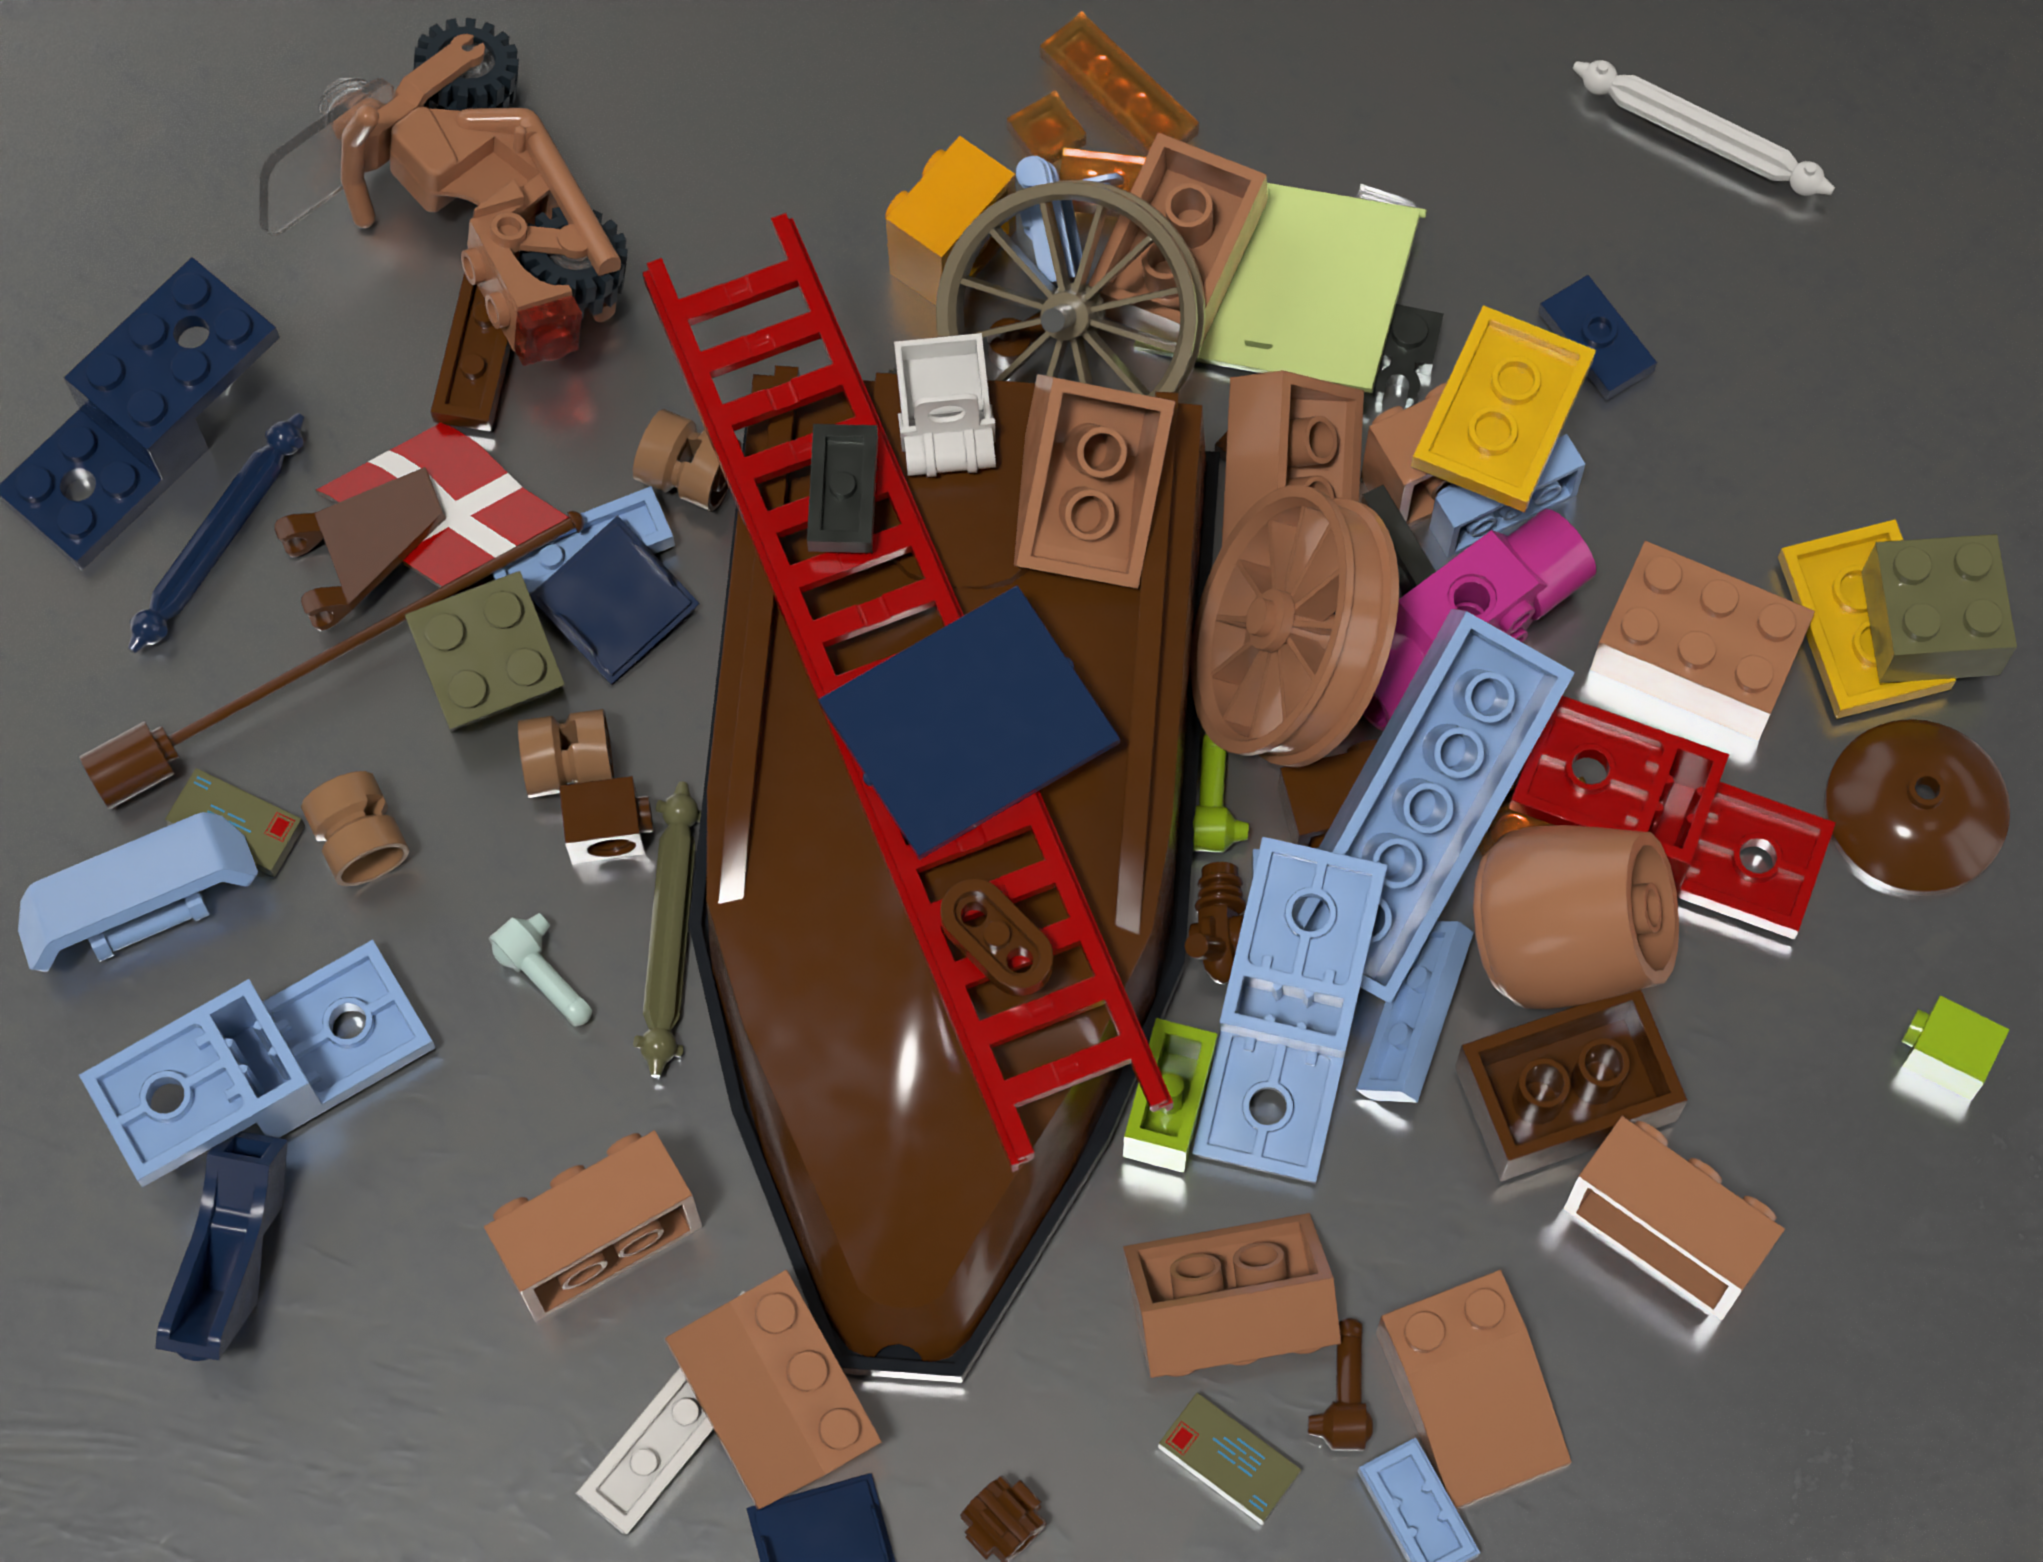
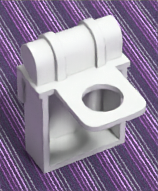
(944, 405)

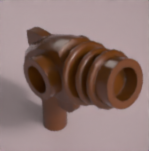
(1219, 920)

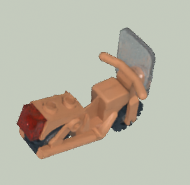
(458, 138)

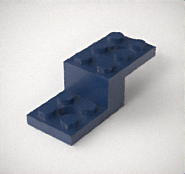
(137, 413)

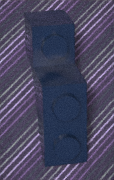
(223, 1259)

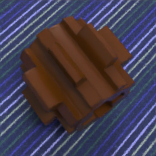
(1003, 1519)

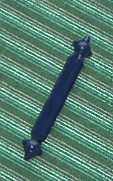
(216, 533)

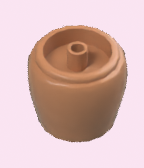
(1575, 914)

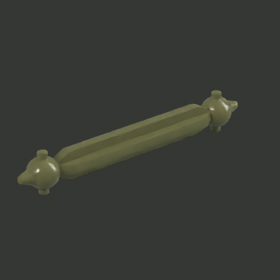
(668, 930)

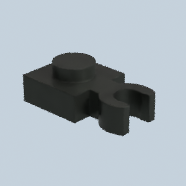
(1408, 351)

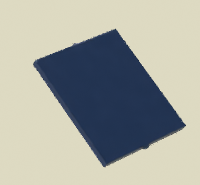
(968, 722)

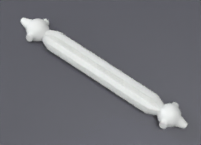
(1703, 128)

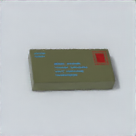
(267, 828)
(1229, 1458)

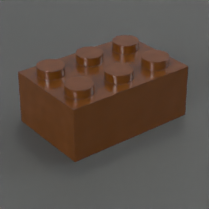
(1568, 1081)

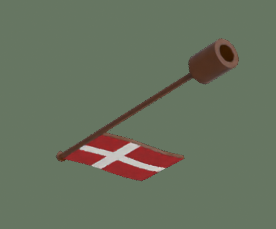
(484, 529)

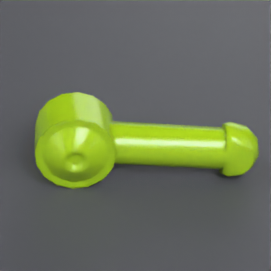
(1213, 824)

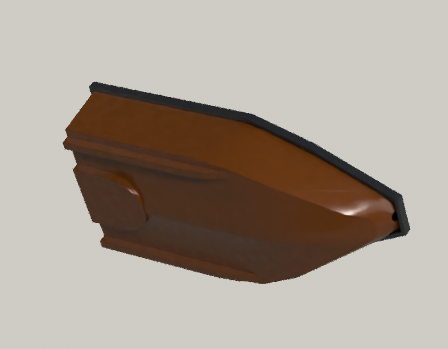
(805, 958)

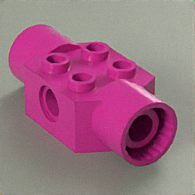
(1496, 579)

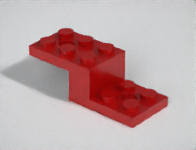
(1676, 794)

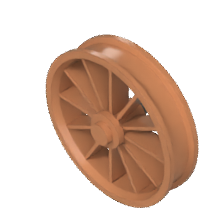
(1268, 652)

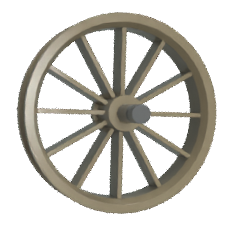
(1075, 308)

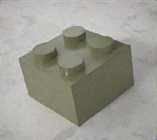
(1938, 608)
(485, 651)

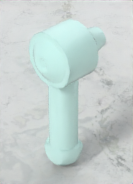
(520, 947)

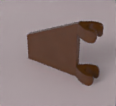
(364, 538)

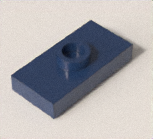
(1590, 319)

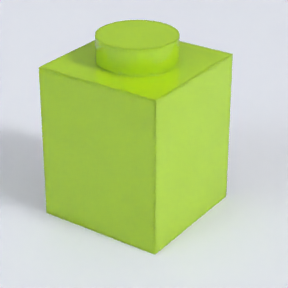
(1953, 1046)

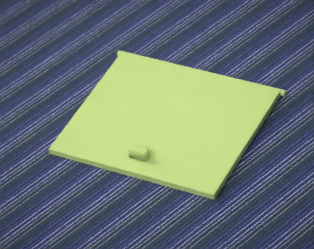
(1313, 288)

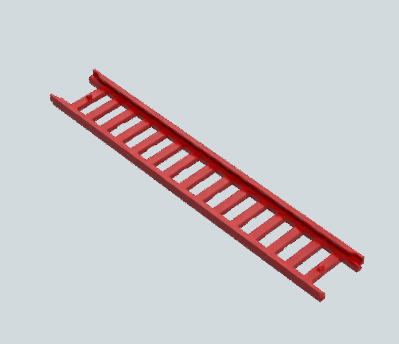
(813, 636)

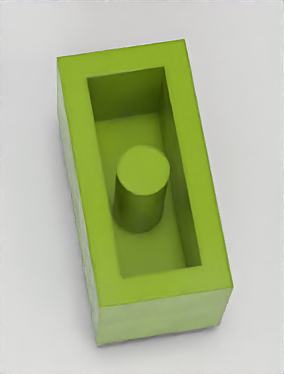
(1185, 1064)

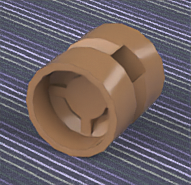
(666, 459)
(564, 752)
(358, 834)

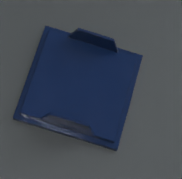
(614, 600)
(824, 1525)

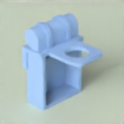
(1037, 171)

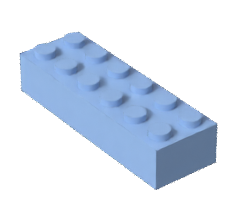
(1438, 782)

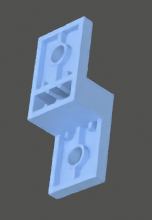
(1289, 1009)
(256, 1062)

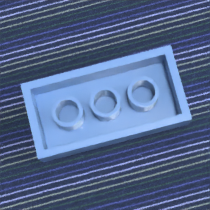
(1465, 516)

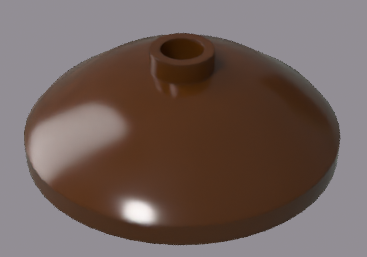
(1911, 840)

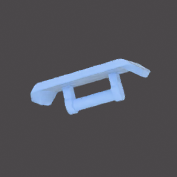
(133, 889)

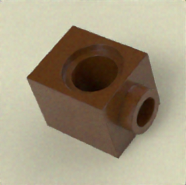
(604, 819)

